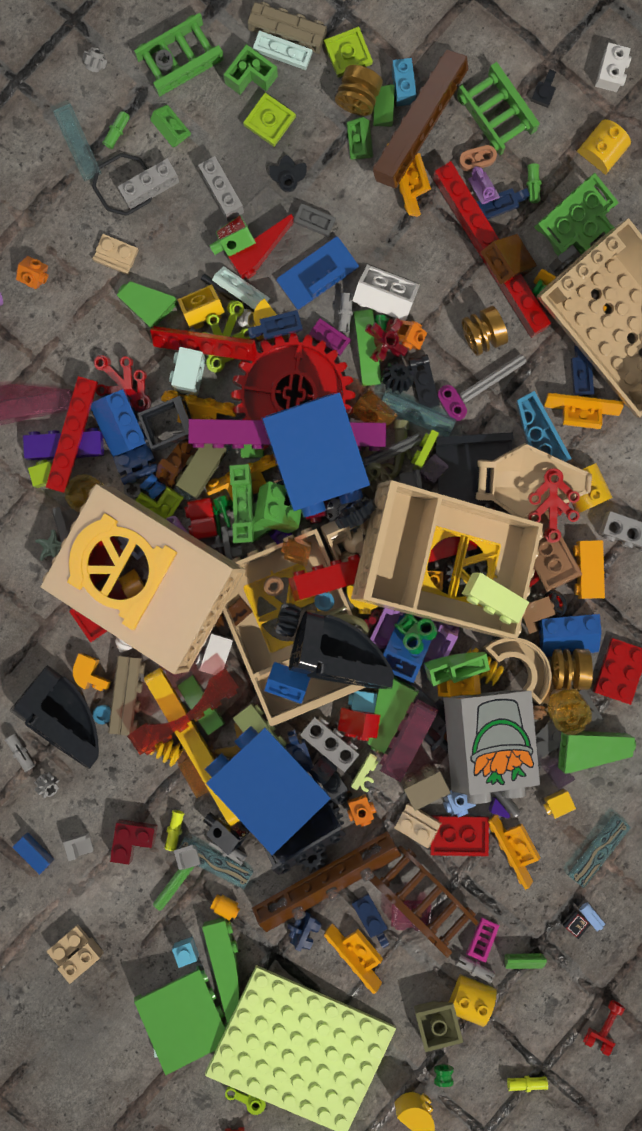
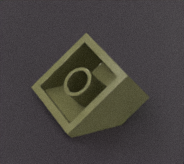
(438, 1025)

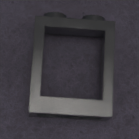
(146, 425)

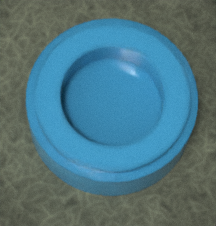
(324, 601)
(102, 714)

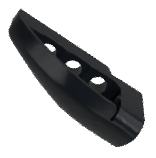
(338, 653)
(60, 716)

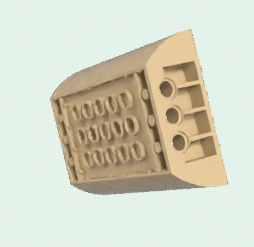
(614, 270)

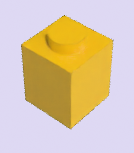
(558, 803)

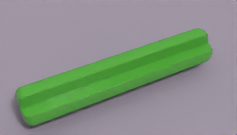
(171, 888)

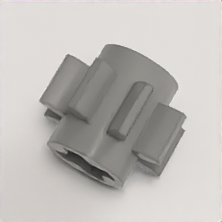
(94, 59)
(46, 785)

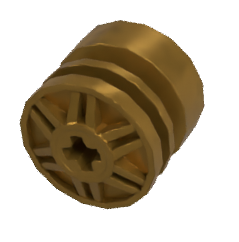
(358, 90)
(484, 330)
(575, 669)

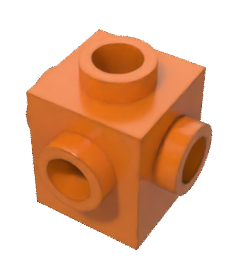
(32, 272)
(411, 335)
(361, 803)

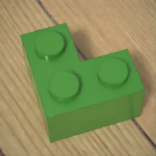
(250, 67)
(272, 511)

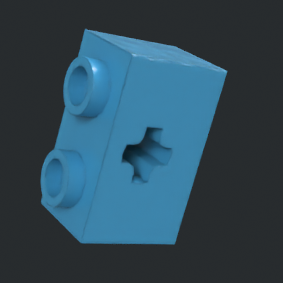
(404, 82)

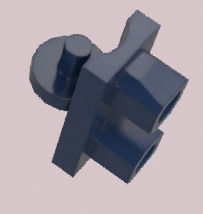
(301, 929)

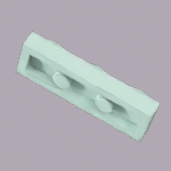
(282, 50)
(239, 287)

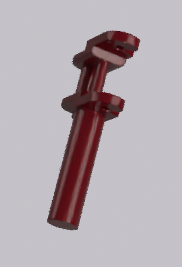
(372, 618)

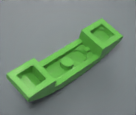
(369, 369)
(242, 503)

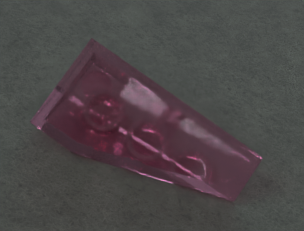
(29, 402)

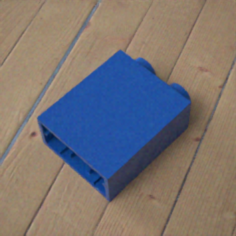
(316, 453)
(266, 788)

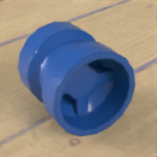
(155, 490)

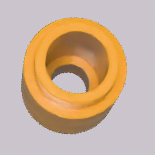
(225, 907)

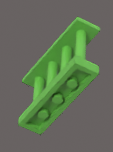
(183, 73)
(506, 92)

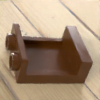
(508, 258)

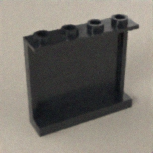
(462, 458)
(310, 839)

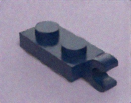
(507, 202)
(277, 325)
(581, 374)
(299, 751)
(371, 918)

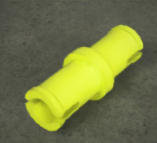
(174, 830)
(527, 1083)

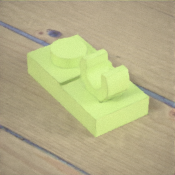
(369, 764)

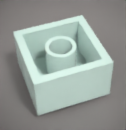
(188, 371)

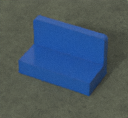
(287, 683)
(33, 853)

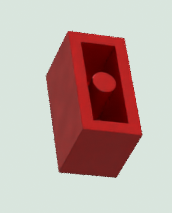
(359, 724)

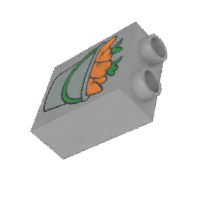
(491, 744)

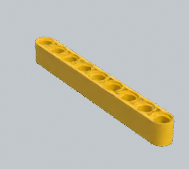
(190, 737)

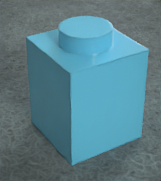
(363, 701)
(185, 952)

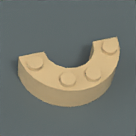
(533, 658)

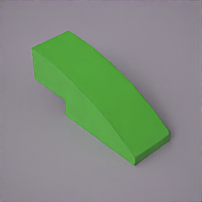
(456, 667)
(192, 694)

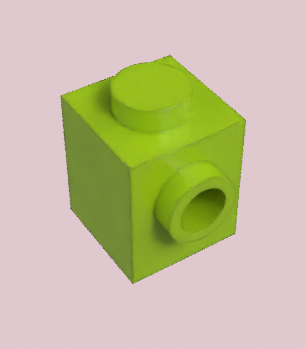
(40, 473)

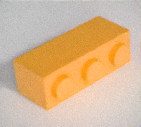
(591, 564)

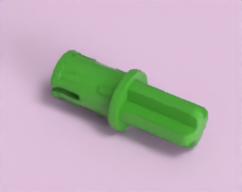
(116, 130)
(533, 183)

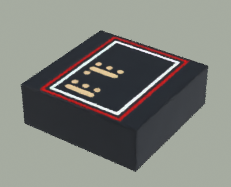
(576, 924)

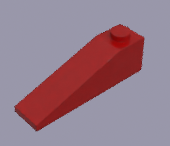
(251, 258)

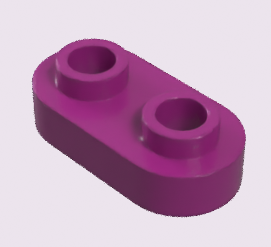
(452, 402)

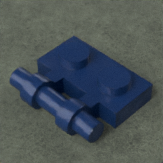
(134, 459)

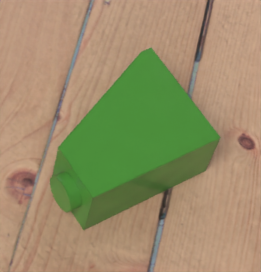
(146, 303)

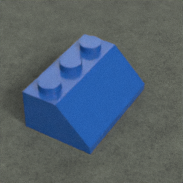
(118, 422)
(570, 633)

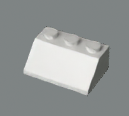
(385, 293)

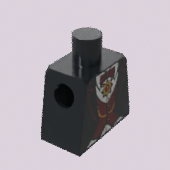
(226, 837)

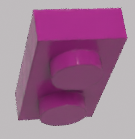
(334, 339)

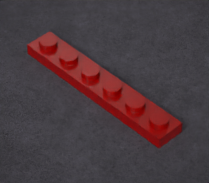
(207, 343)
(71, 434)

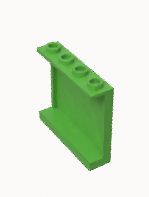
(182, 1020)

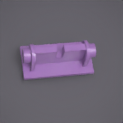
(482, 186)

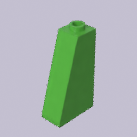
(392, 707)
(593, 749)

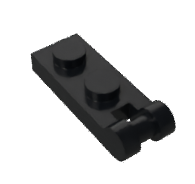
(424, 382)

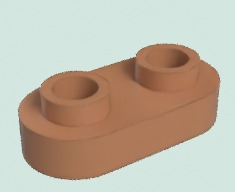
(476, 157)

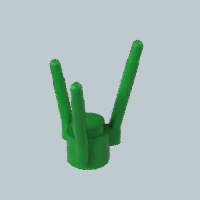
(222, 506)

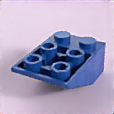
(401, 661)

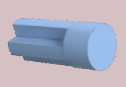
(593, 918)

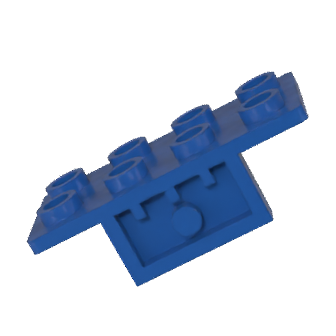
(317, 273)

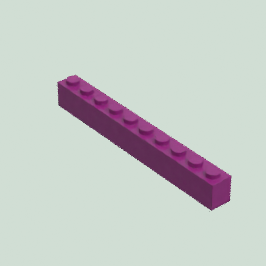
(253, 433)

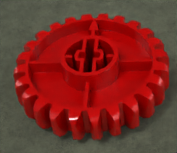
(288, 361)

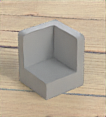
(78, 846)
(187, 857)

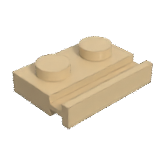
(115, 254)
(418, 825)

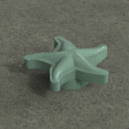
(51, 546)

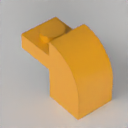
(131, 583)
(84, 673)
(468, 686)

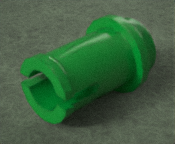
(382, 321)

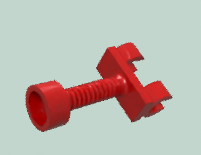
(608, 1043)

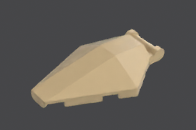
(521, 473)

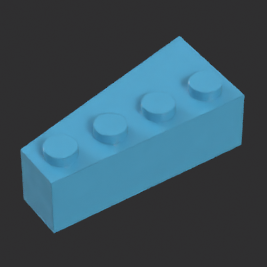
(538, 427)

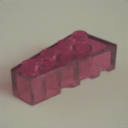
(409, 740)

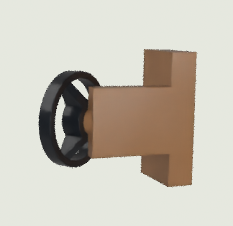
(542, 609)

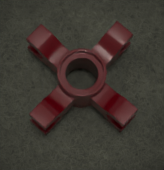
(380, 340)

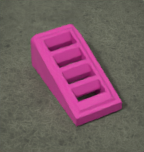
(473, 944)

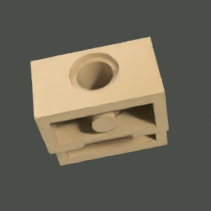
(73, 966)

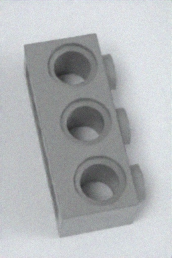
(148, 183)
(221, 188)
(623, 525)
(331, 753)

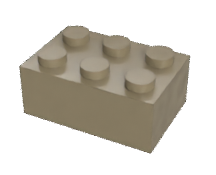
(424, 786)

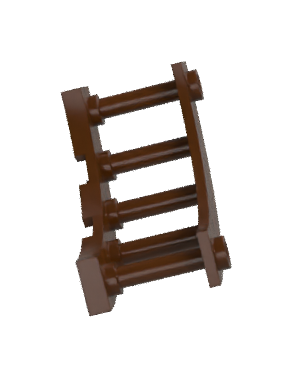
(415, 914)

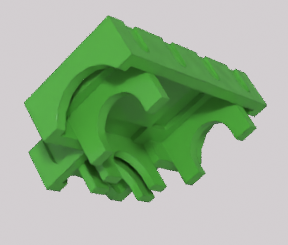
(579, 217)

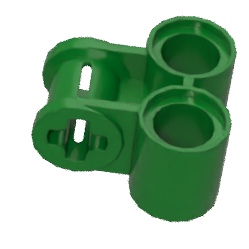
(413, 630)

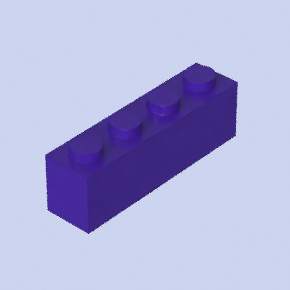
(44, 446)

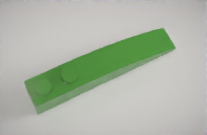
(224, 962)

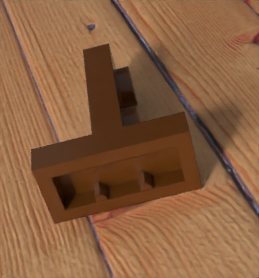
(174, 463)

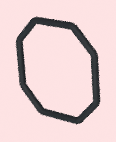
(100, 196)

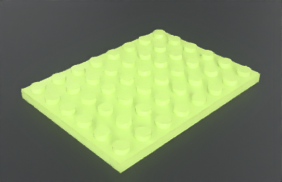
(300, 1050)

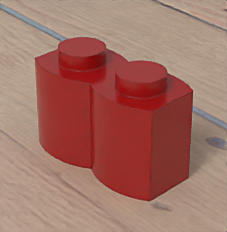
(202, 519)

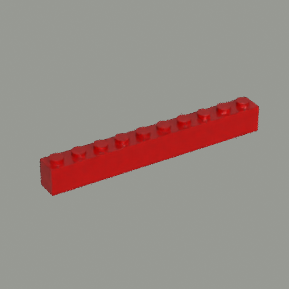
(482, 235)
(343, 574)

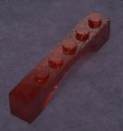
(149, 735)

